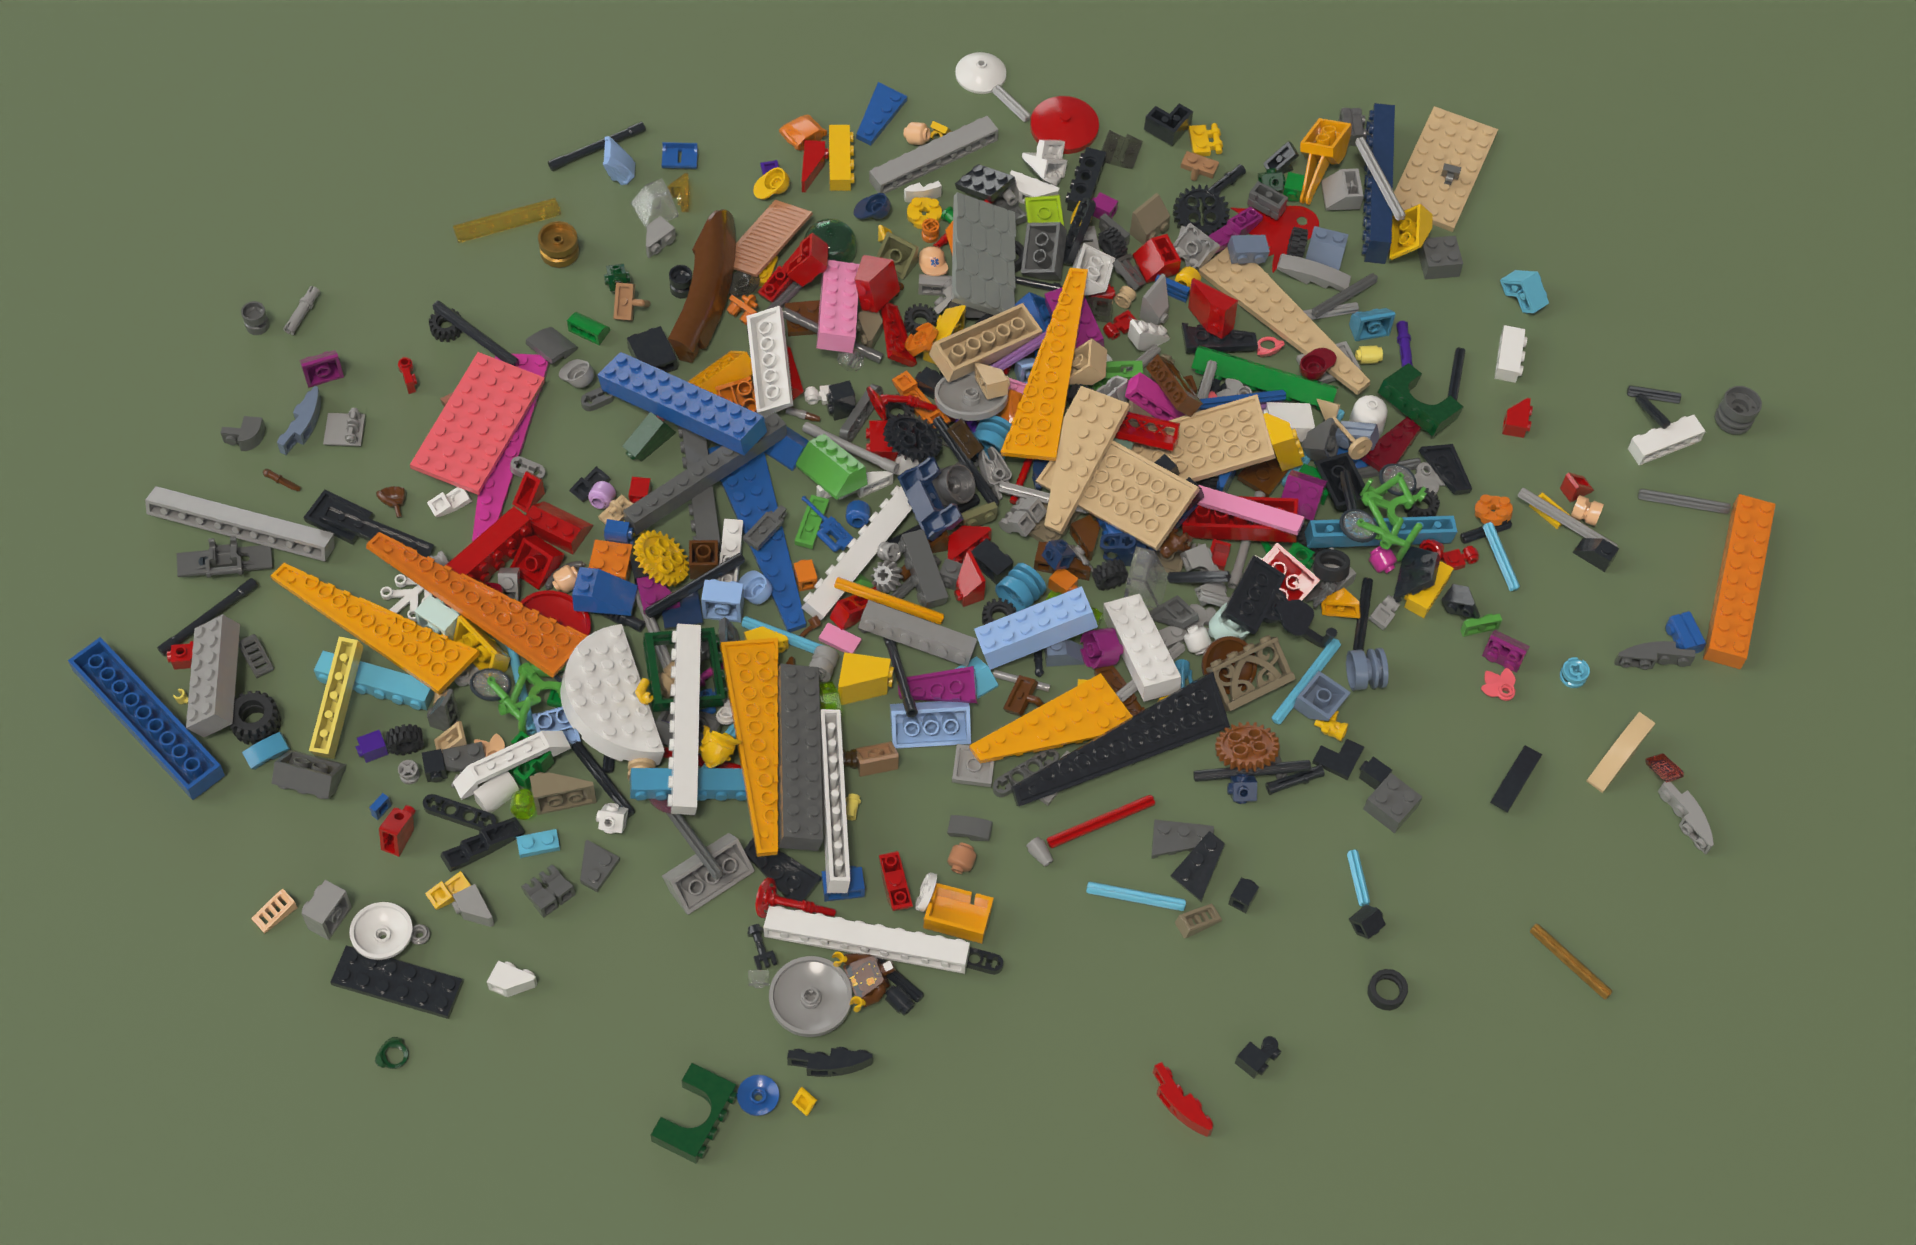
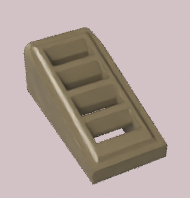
(1188, 928)

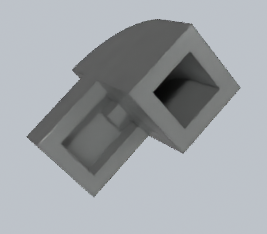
(247, 436)

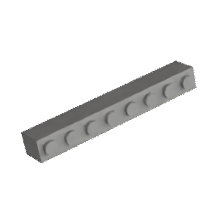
(933, 155)

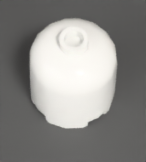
(1370, 410)

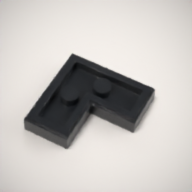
(1339, 763)

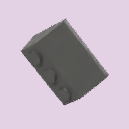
(1044, 250)
(704, 719)
(308, 774)

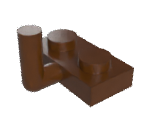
(1021, 695)

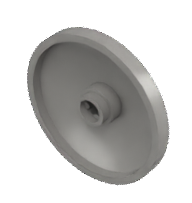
(966, 400)
(810, 996)

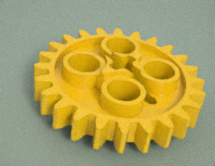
(661, 558)

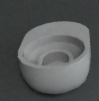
(577, 373)

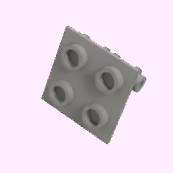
(344, 428)

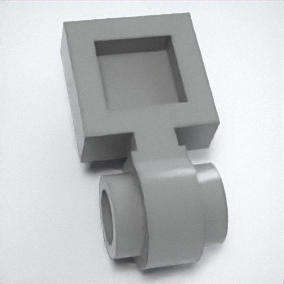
(1384, 612)

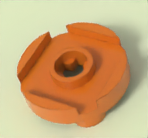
(922, 339)
(1501, 505)

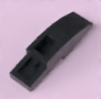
(838, 1063)

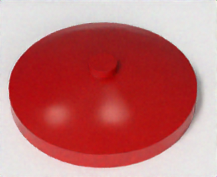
(1065, 120)
(559, 607)

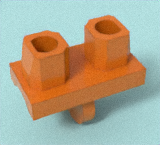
(737, 305)

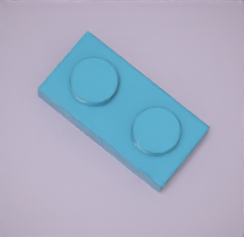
(538, 843)

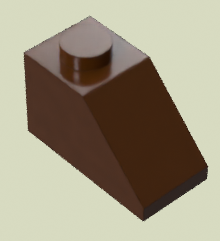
(1085, 534)

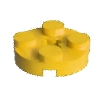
(923, 204)

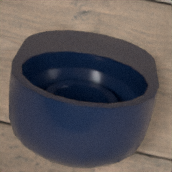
(874, 206)

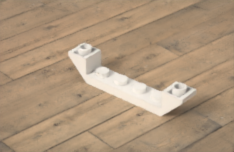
(509, 758)

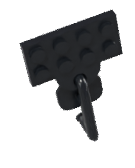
(1259, 600)

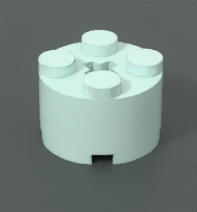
(1222, 626)

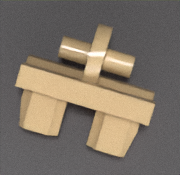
(615, 510)

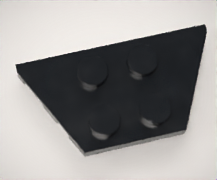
(1416, 572)

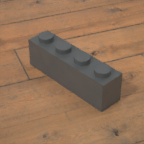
(923, 569)

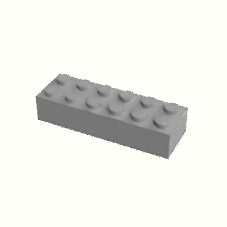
(213, 676)

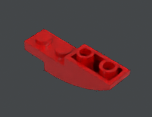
(778, 281)
(1184, 1108)

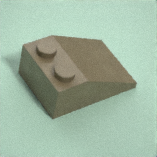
(560, 792)

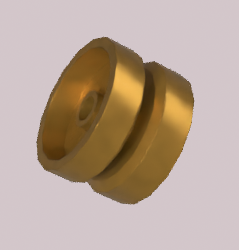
(558, 244)

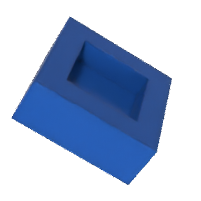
(380, 806)

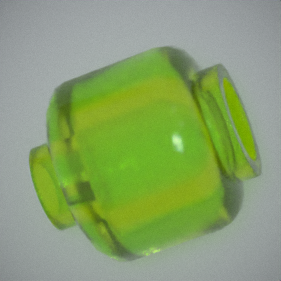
(522, 804)

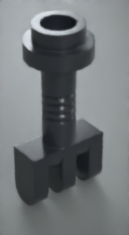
(755, 931)

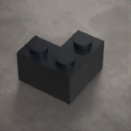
(1168, 126)

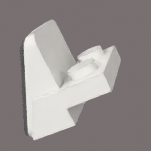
(1048, 161)

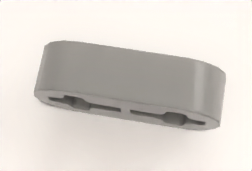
(526, 465)

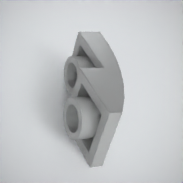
(942, 302)

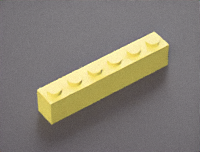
(336, 698)

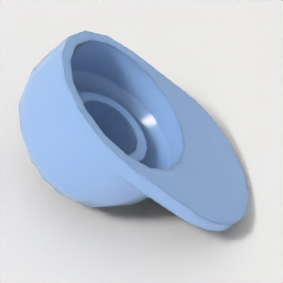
(756, 587)

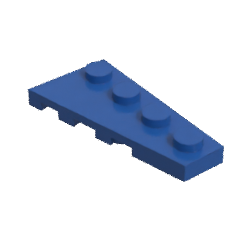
(880, 111)

